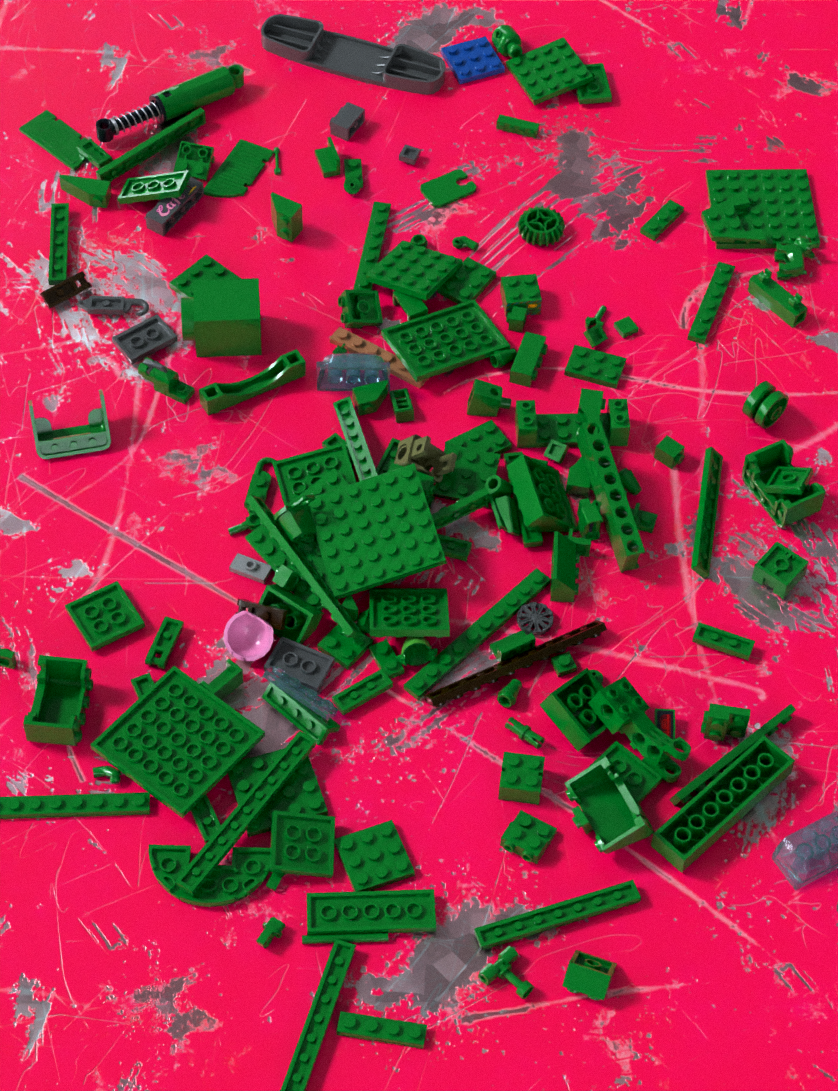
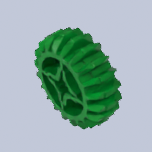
(541, 226)

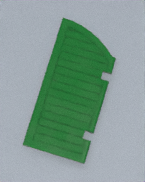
(55, 138)
(238, 170)

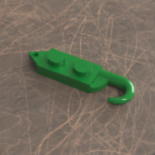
(260, 482)

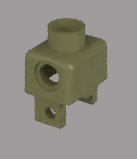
(425, 456)

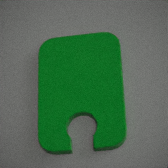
(446, 190)

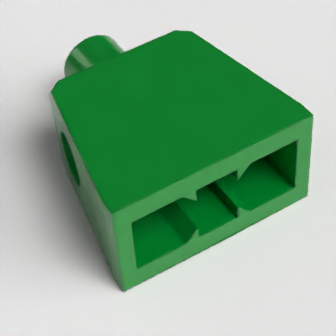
(486, 399)

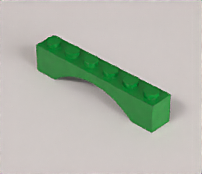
(224, 395)
(589, 410)

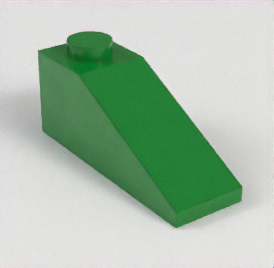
(88, 190)

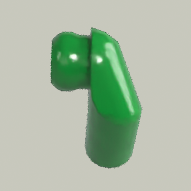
(463, 242)
(107, 771)

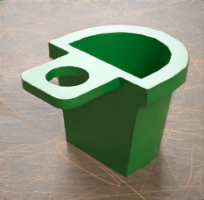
(297, 519)

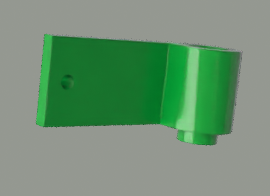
(498, 488)

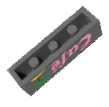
(171, 210)

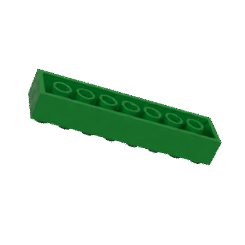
(722, 803)

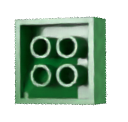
(571, 712)

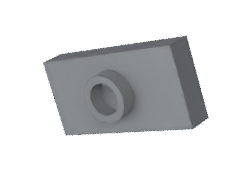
(250, 568)

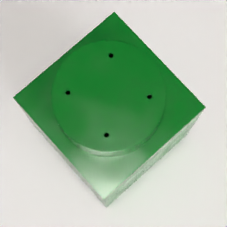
(223, 317)

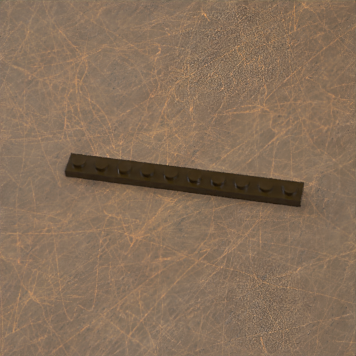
(518, 661)

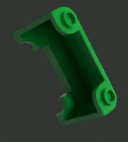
(609, 806)

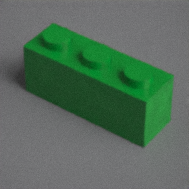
(528, 359)

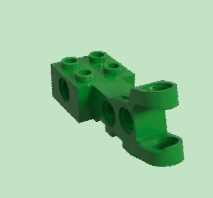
(624, 712)

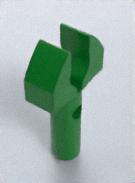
(596, 319)

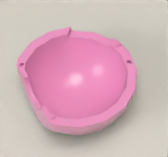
(248, 636)

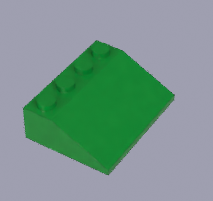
(541, 496)

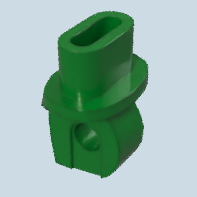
(271, 929)

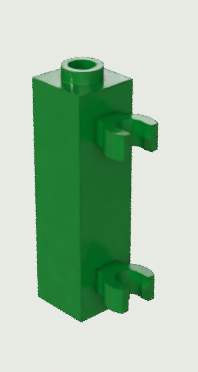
(777, 298)

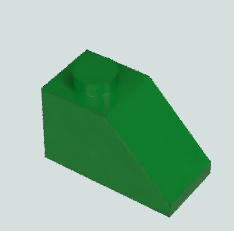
(369, 397)

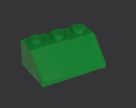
(564, 569)
(301, 616)

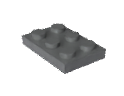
(144, 339)
(301, 663)

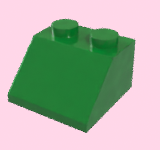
(286, 217)
(589, 975)

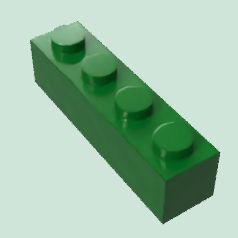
(517, 126)

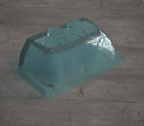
(351, 370)
(809, 852)

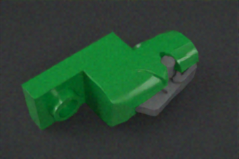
(165, 380)

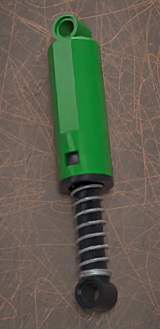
(176, 100)

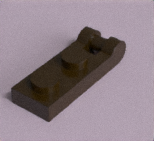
(65, 290)
(274, 616)

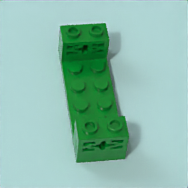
(538, 429)

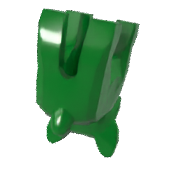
(793, 256)

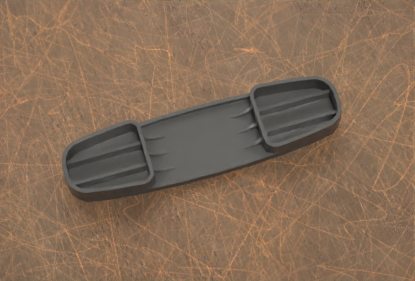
(351, 57)

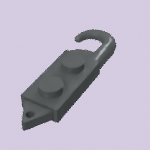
(112, 305)

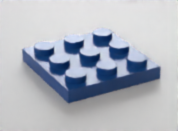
(472, 60)

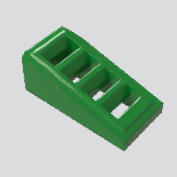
(402, 407)
(508, 511)

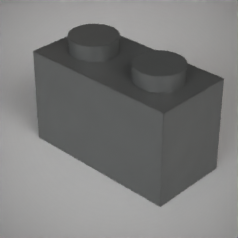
(347, 121)

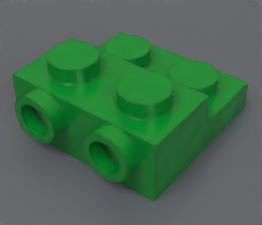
(360, 308)
(723, 721)
(528, 837)

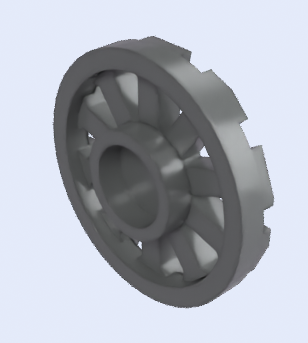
(535, 618)

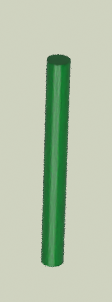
(350, 938)

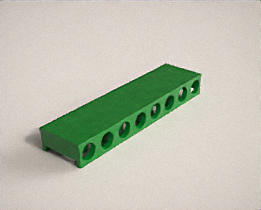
(610, 495)

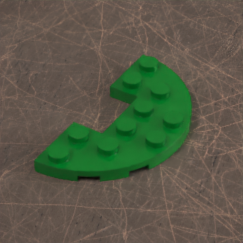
(224, 884)

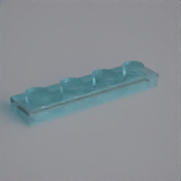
(304, 695)

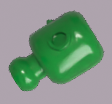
(507, 41)

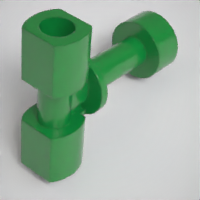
(502, 968)

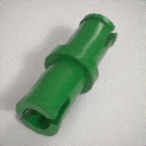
(524, 732)

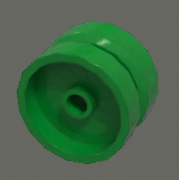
(765, 404)

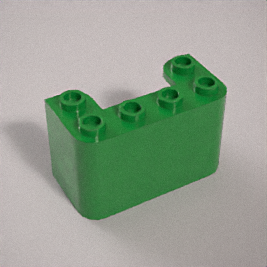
(782, 508)
(59, 701)

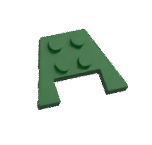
(725, 225)

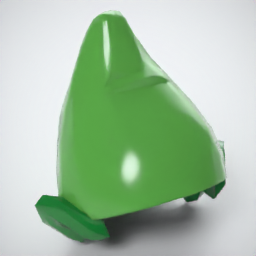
(416, 651)

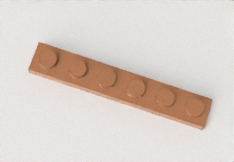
(356, 344)

